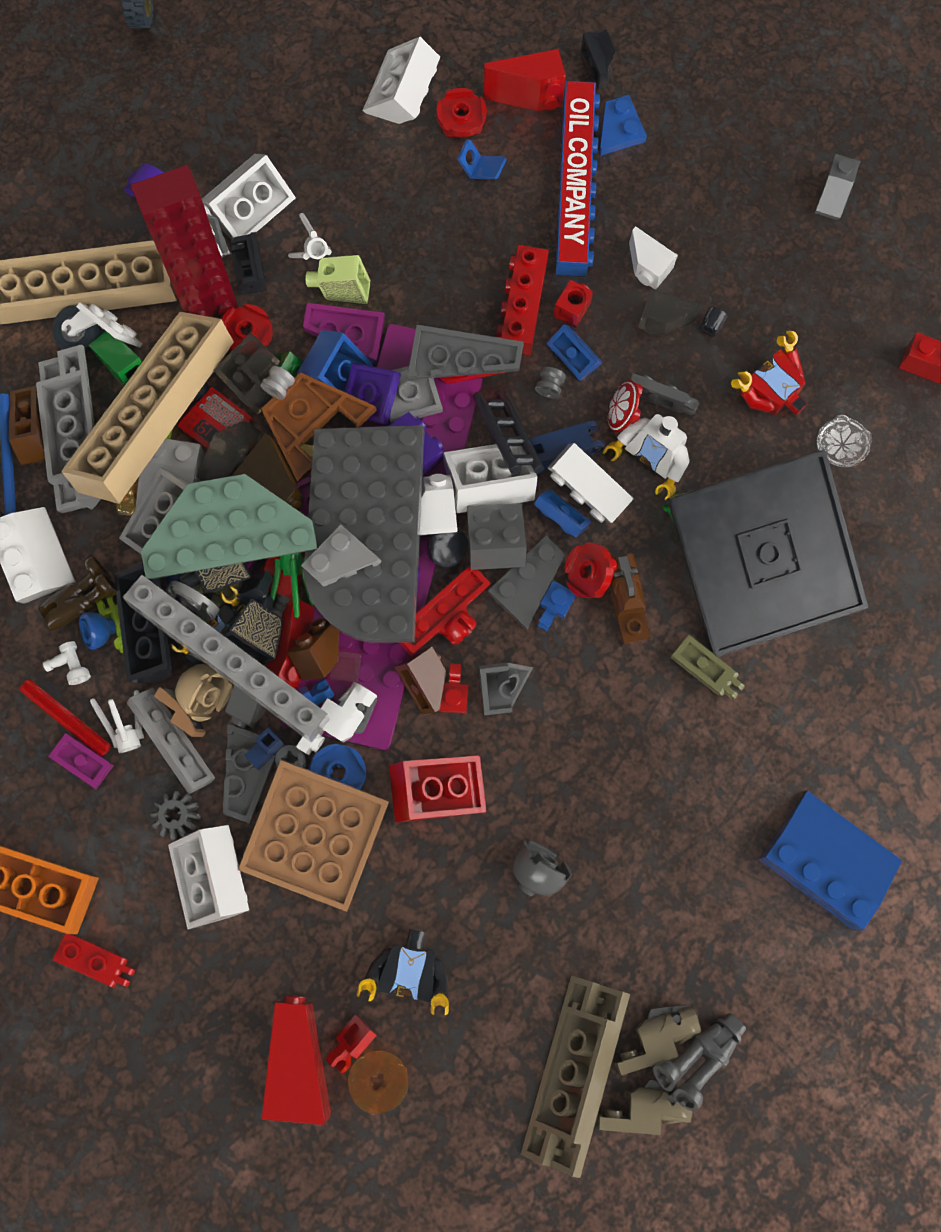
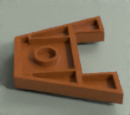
(307, 408)

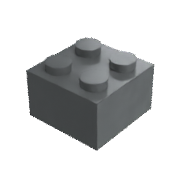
(496, 536)

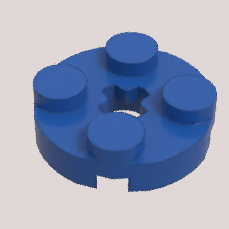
(342, 757)

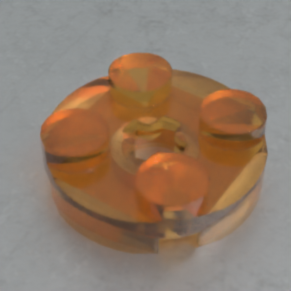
(362, 1088)

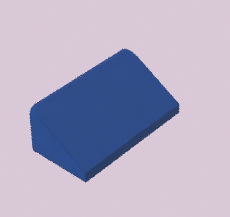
(574, 352)

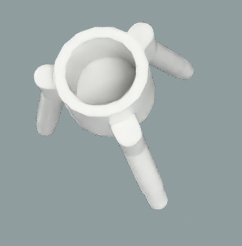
(314, 245)
(125, 737)

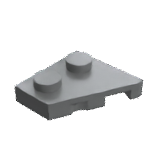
(339, 557)

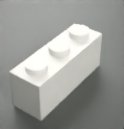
(589, 484)

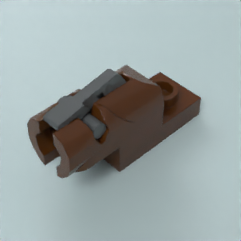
(629, 601)

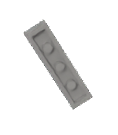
(170, 741)

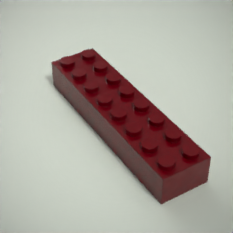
(185, 241)

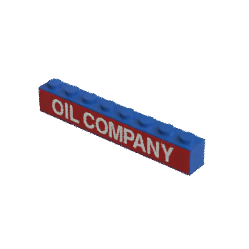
(576, 179)

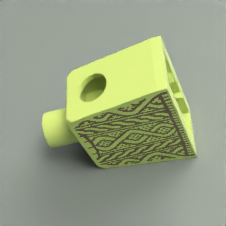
(341, 279)

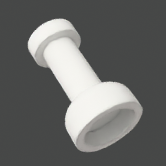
(68, 655)

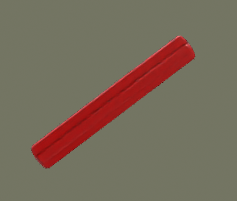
(65, 717)

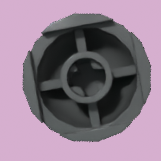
(538, 870)

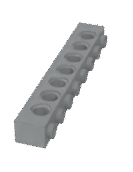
(226, 658)

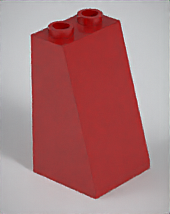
(295, 1068)

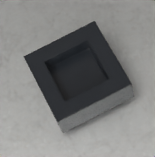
(255, 587)

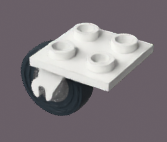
(84, 324)

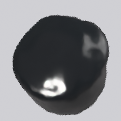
(447, 548)

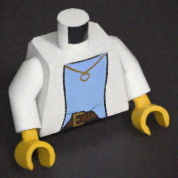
(658, 446)

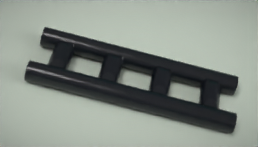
(505, 442)

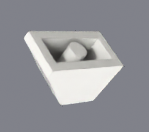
(650, 259)

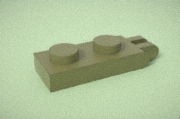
(707, 668)

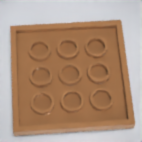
(313, 835)

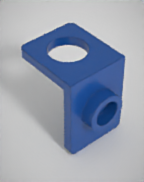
(481, 166)

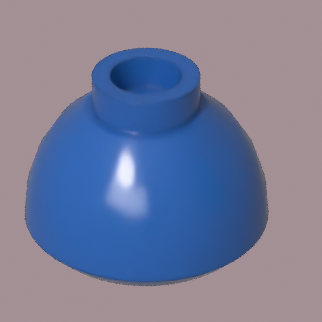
(95, 629)

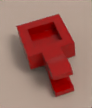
(454, 694)
(352, 1042)

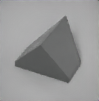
(501, 686)

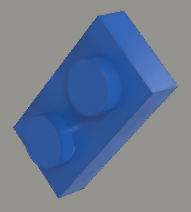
(562, 513)

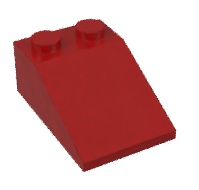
(526, 81)
(437, 788)

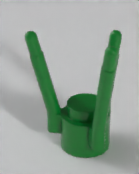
(291, 566)

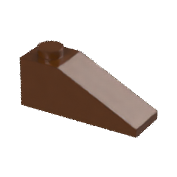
(25, 426)

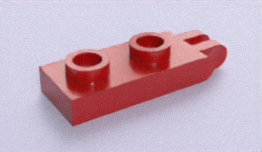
(92, 960)

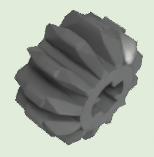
(175, 804)

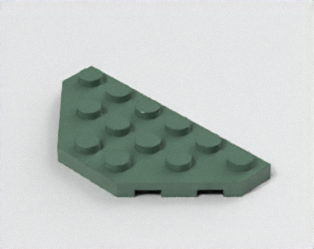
(223, 526)

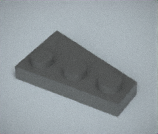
(243, 781)

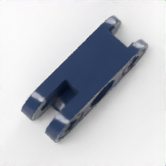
(555, 442)

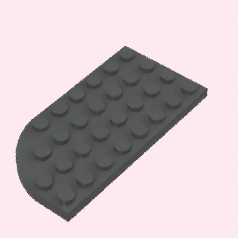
(373, 489)

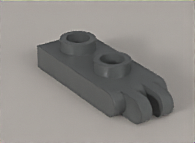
(665, 395)

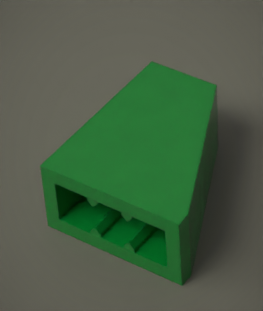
(115, 357)

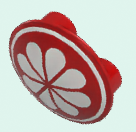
(624, 406)

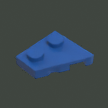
(620, 126)

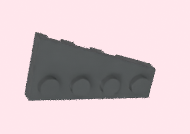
(457, 353)

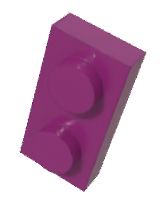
(81, 761)

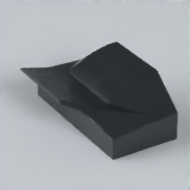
(598, 54)

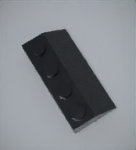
(143, 643)

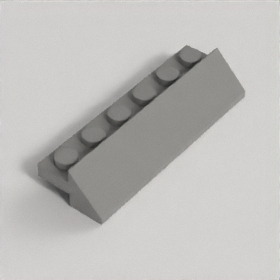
(65, 420)

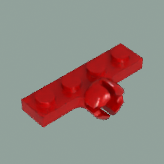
(448, 612)

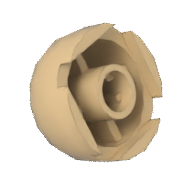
(201, 691)

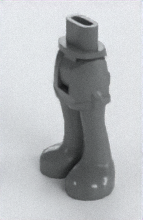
(716, 1047)

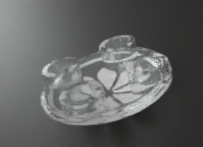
(845, 441)

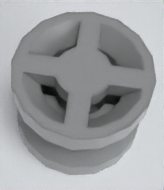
(277, 382)

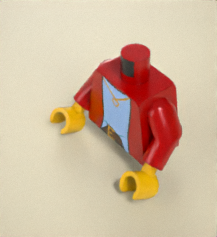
(776, 381)

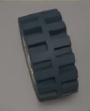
(138, 13)

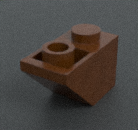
(316, 650)

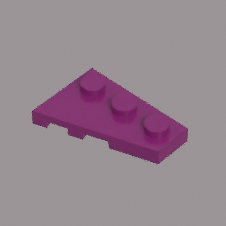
(360, 326)

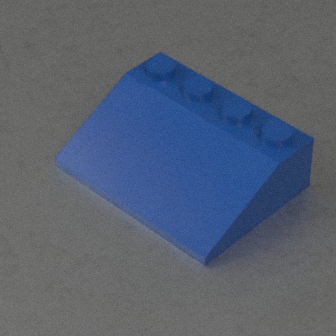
(832, 862)

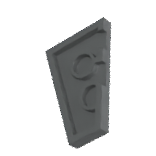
(524, 587)

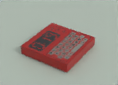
(210, 416)

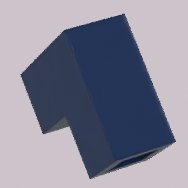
(264, 749)

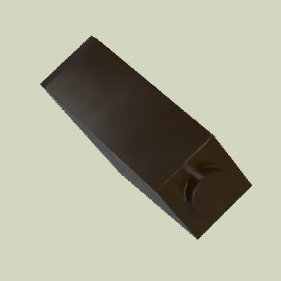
(271, 470)

